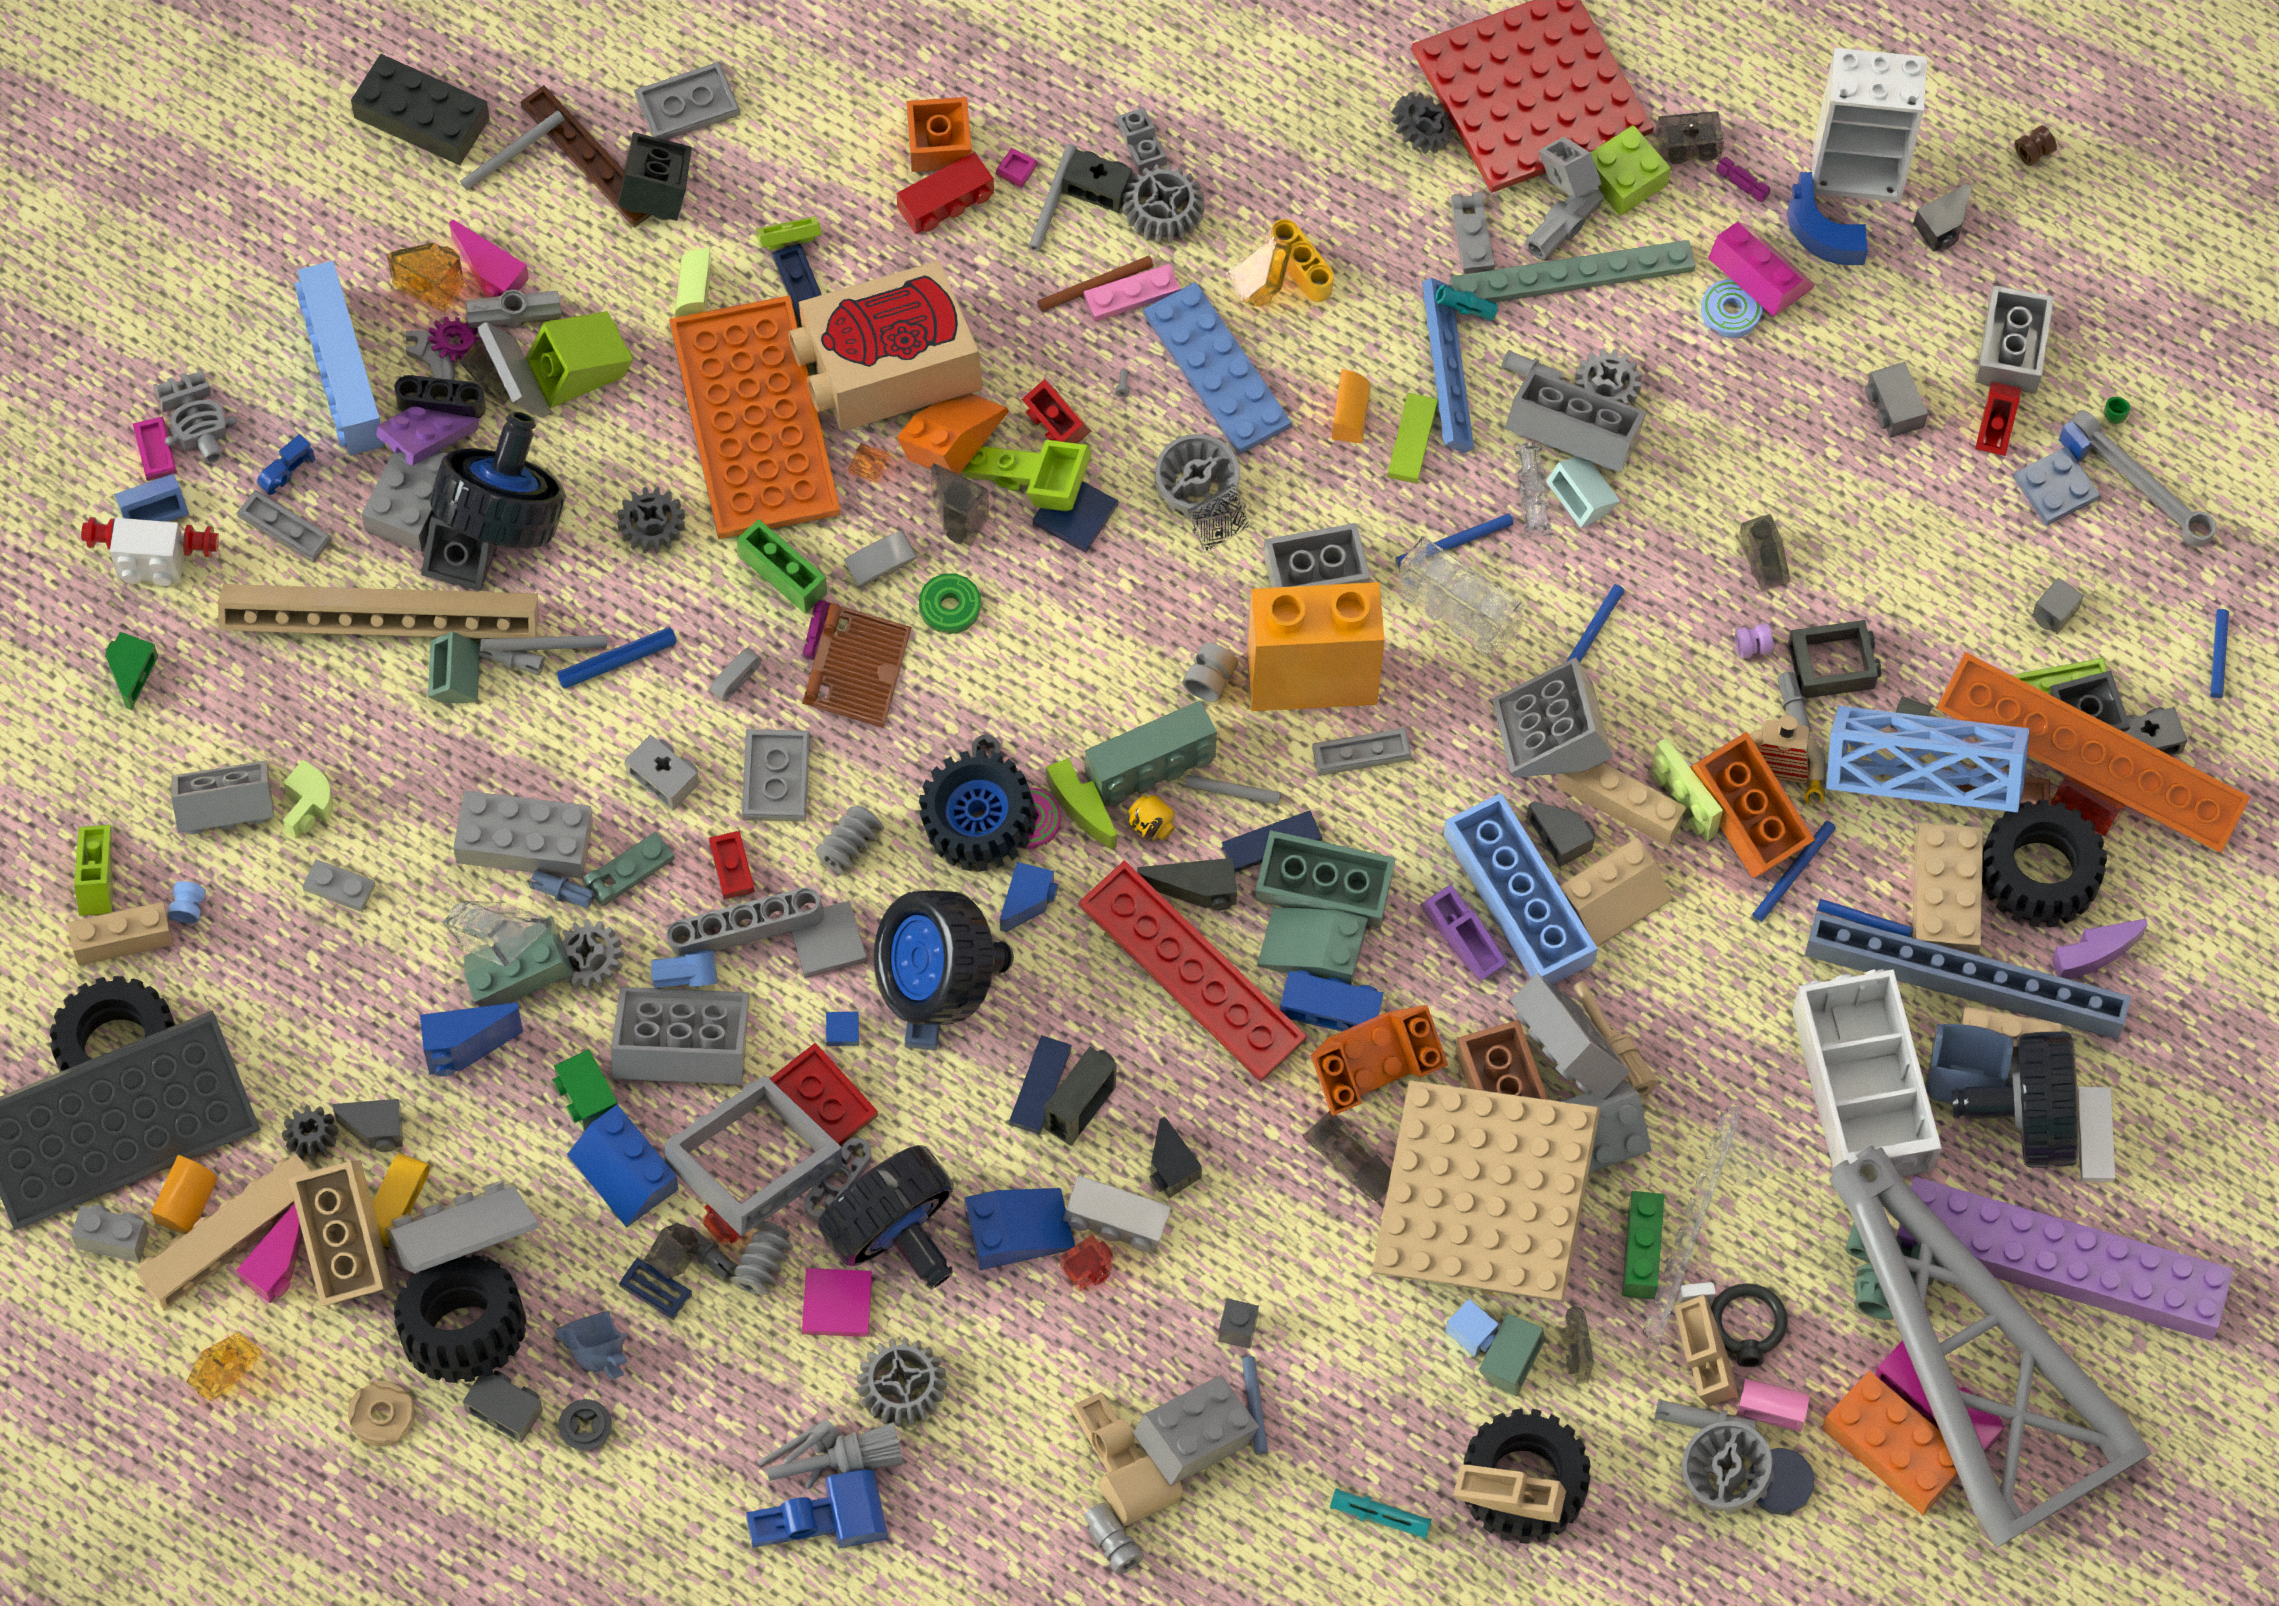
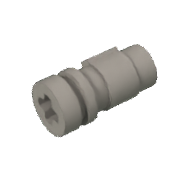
(1111, 1535)

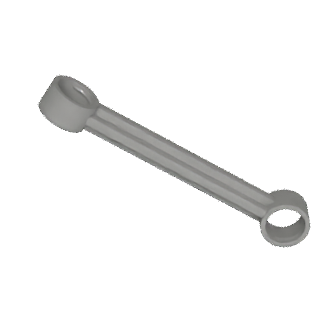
(2143, 480)

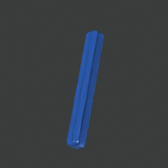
(616, 657)

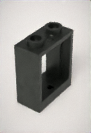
(1839, 683)
(1080, 1095)

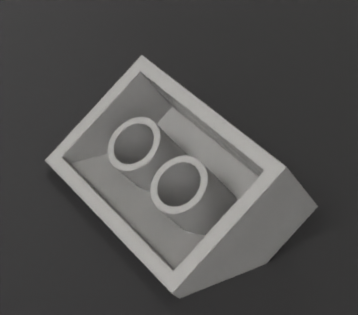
(222, 797)

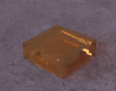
(868, 463)

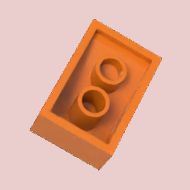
(950, 431)

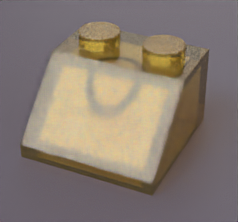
(428, 273)

